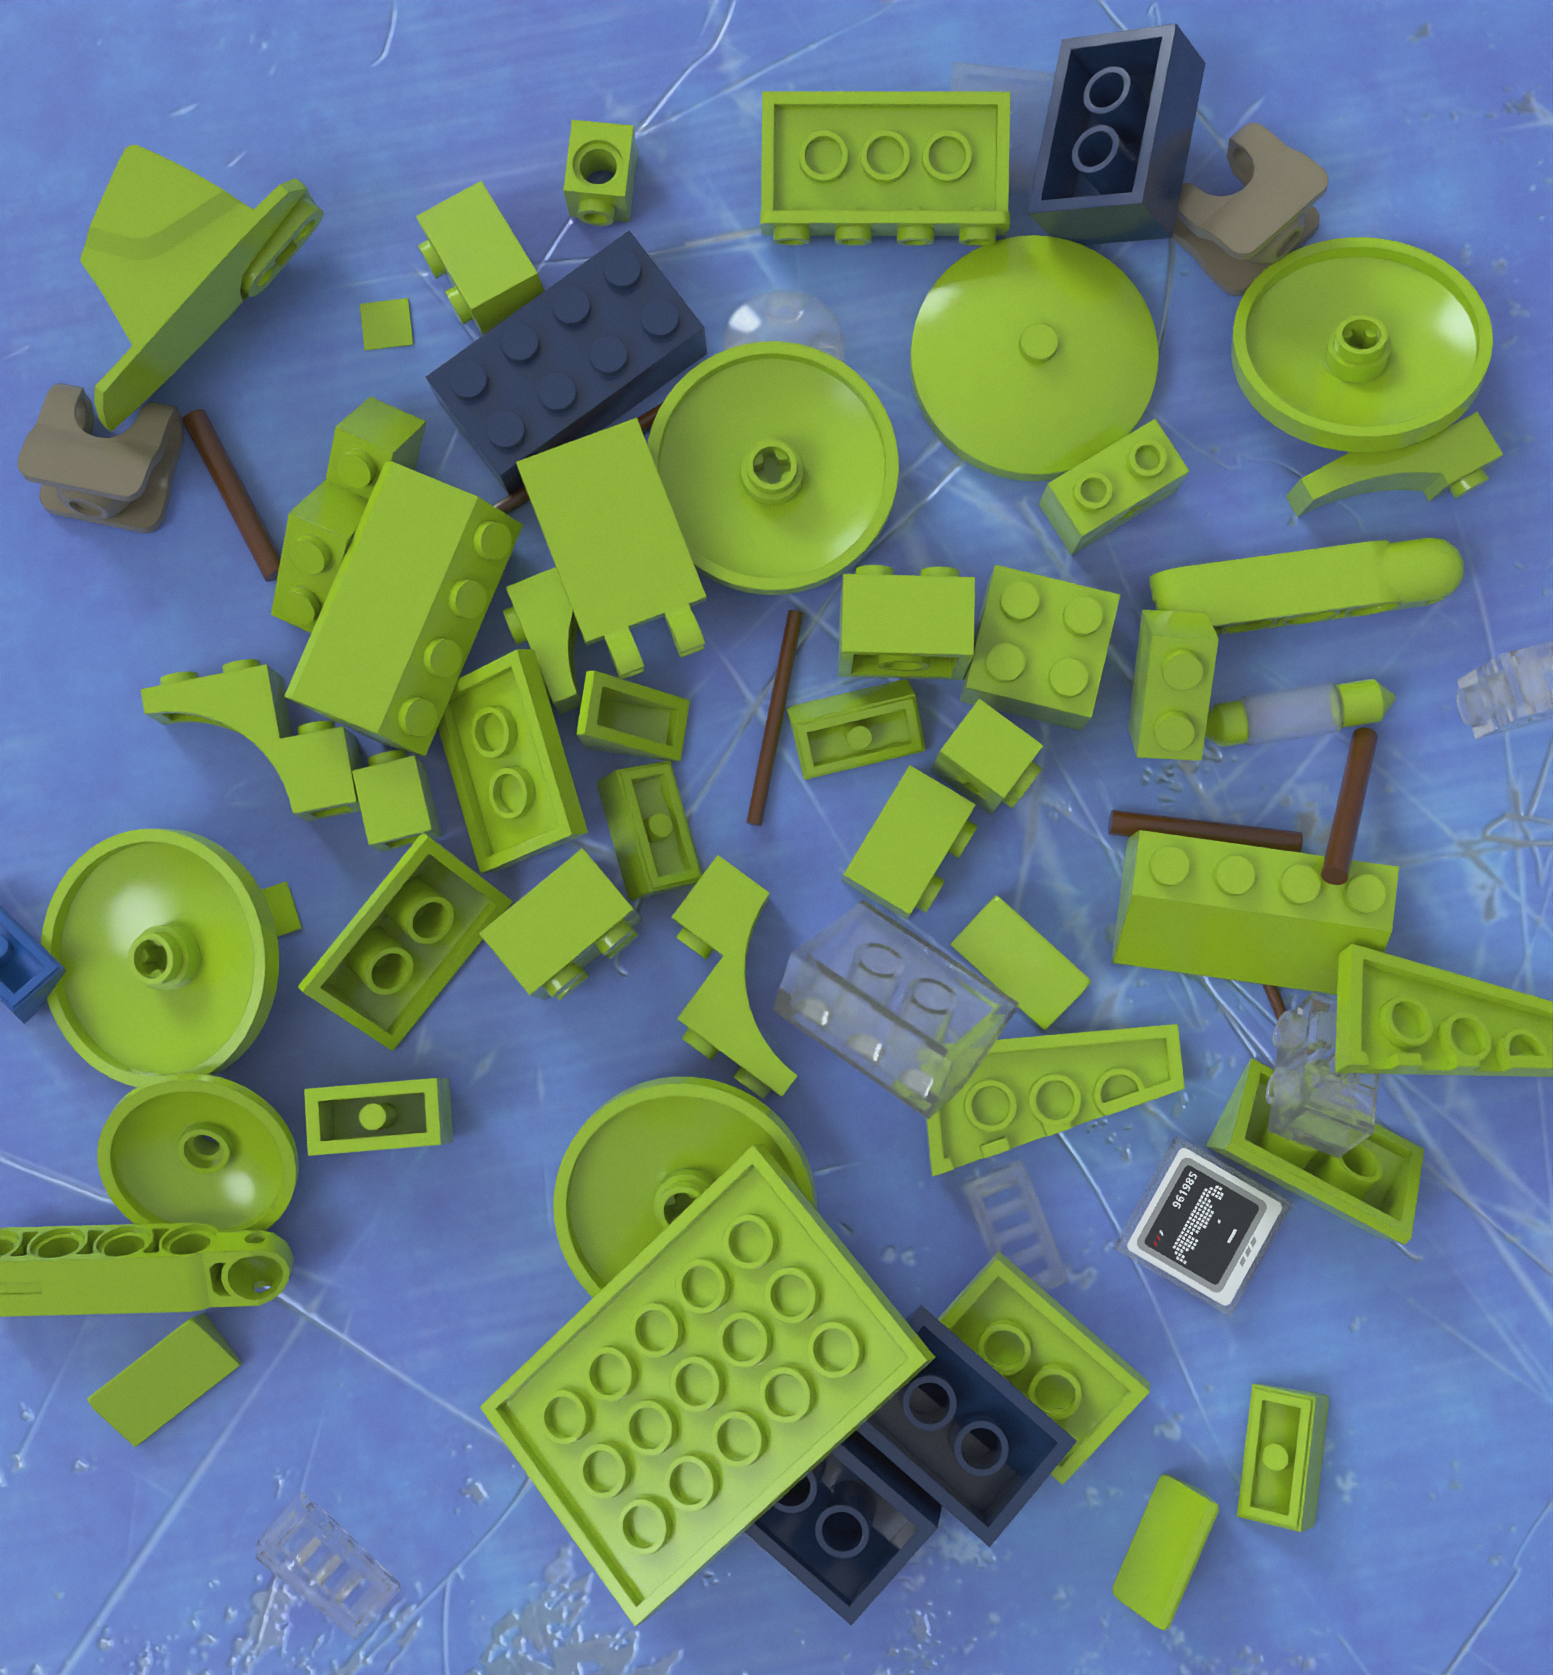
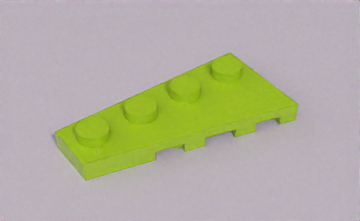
(1435, 1022)
(1048, 1086)

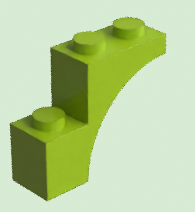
(328, 517)
(549, 625)
(252, 702)
(721, 918)

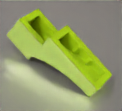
(1443, 463)

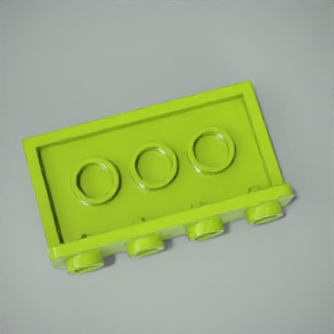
(885, 166)

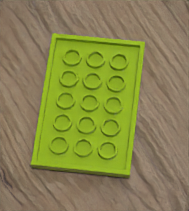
(704, 1383)

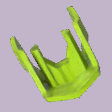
(179, 264)

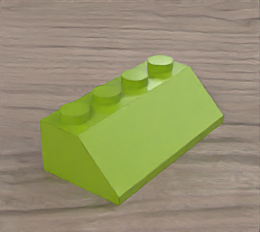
(404, 609)
(1246, 912)

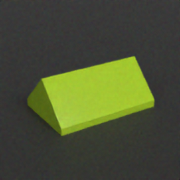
(405, 942)
(1367, 1186)

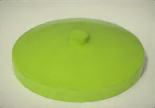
(1361, 344)
(1033, 356)
(775, 466)
(160, 956)
(649, 1160)

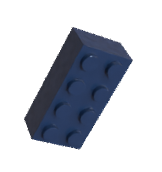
(570, 360)

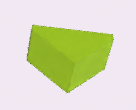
(631, 718)

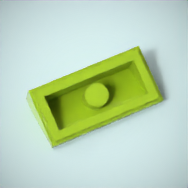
(856, 728)
(649, 829)
(1020, 962)
(165, 1380)
(1283, 1457)
(1165, 1550)

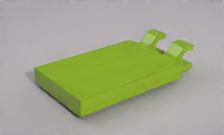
(615, 541)

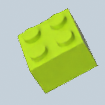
(906, 624)
(1040, 647)
(562, 928)

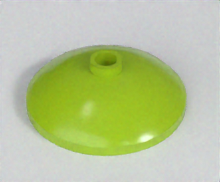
(168, 1173)

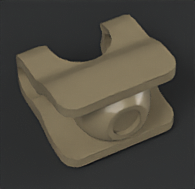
(1260, 224)
(99, 479)

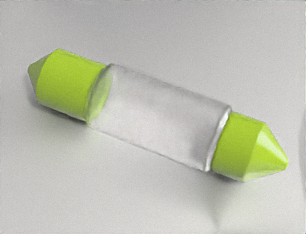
(1297, 712)

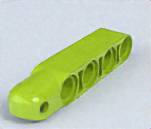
(1312, 584)
(138, 1268)

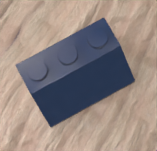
(967, 1434)
(848, 1526)

